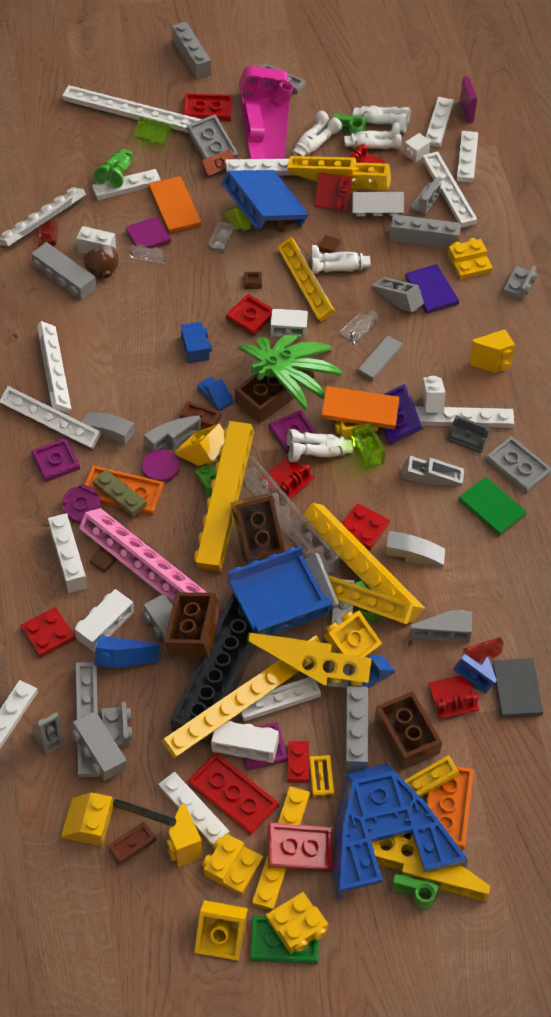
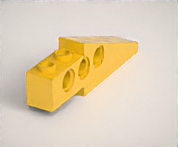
(365, 175)
(295, 651)
(450, 879)

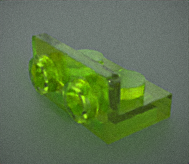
(152, 131)

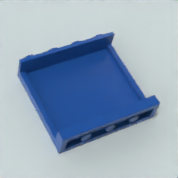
(263, 197)
(278, 593)

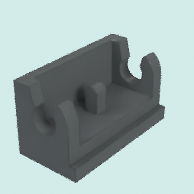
(468, 434)

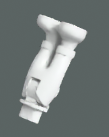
(384, 115)
(317, 134)
(376, 139)
(337, 261)
(326, 447)

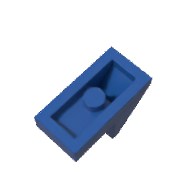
(215, 393)
(379, 670)
(478, 674)

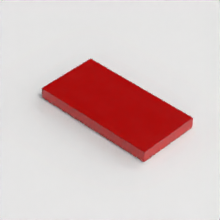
(233, 793)

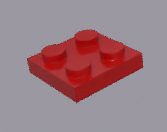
(250, 314)
(365, 525)
(47, 632)

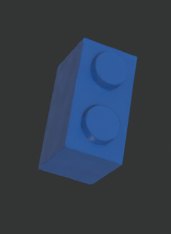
(195, 342)

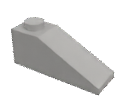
(400, 293)
(448, 626)
(48, 733)

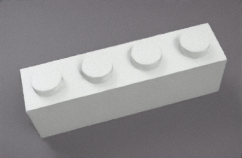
(67, 553)

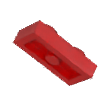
(298, 761)

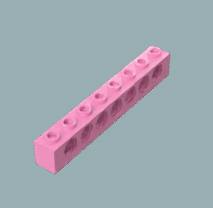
(136, 554)

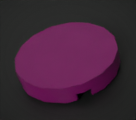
(160, 465)
(80, 500)

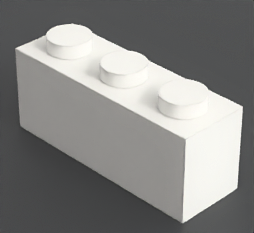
(377, 203)
(104, 619)
(246, 741)

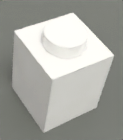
(417, 147)

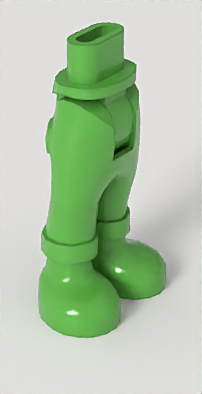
(114, 168)

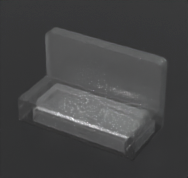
(359, 327)

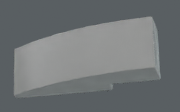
(110, 426)
(172, 433)
(432, 472)
(414, 549)

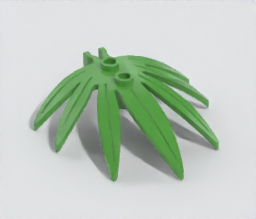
(284, 362)

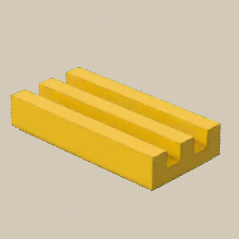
(322, 792)

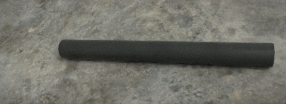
(144, 812)

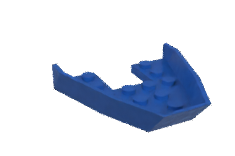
(379, 807)

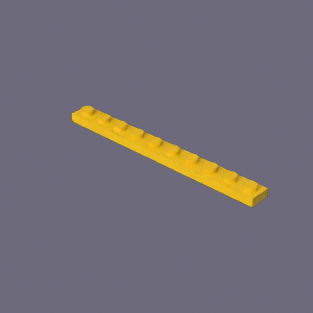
(230, 706)

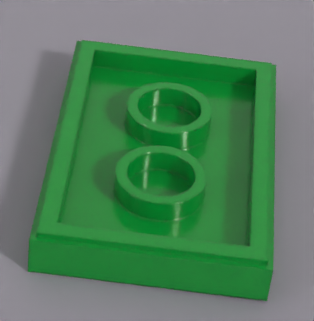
(492, 506)
(268, 947)

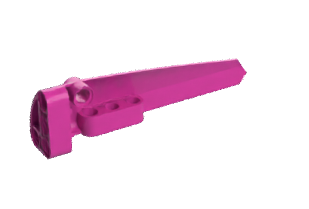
(265, 111)

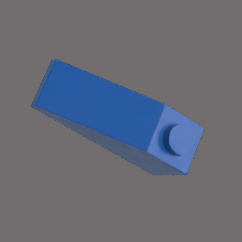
(124, 652)

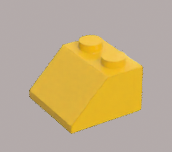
(492, 352)
(202, 446)
(88, 819)
(184, 839)
(220, 930)

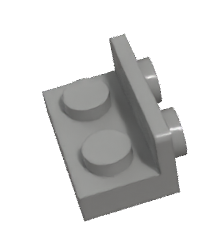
(427, 196)
(520, 283)
(116, 722)

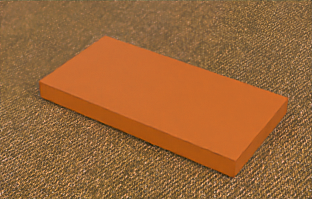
(175, 204)
(360, 407)
(146, 488)
(451, 804)

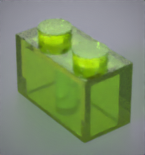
(368, 446)

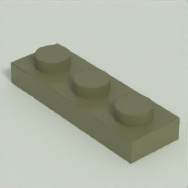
(119, 493)

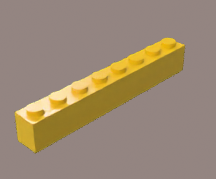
(225, 490)
(358, 557)

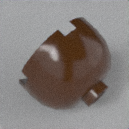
(102, 262)

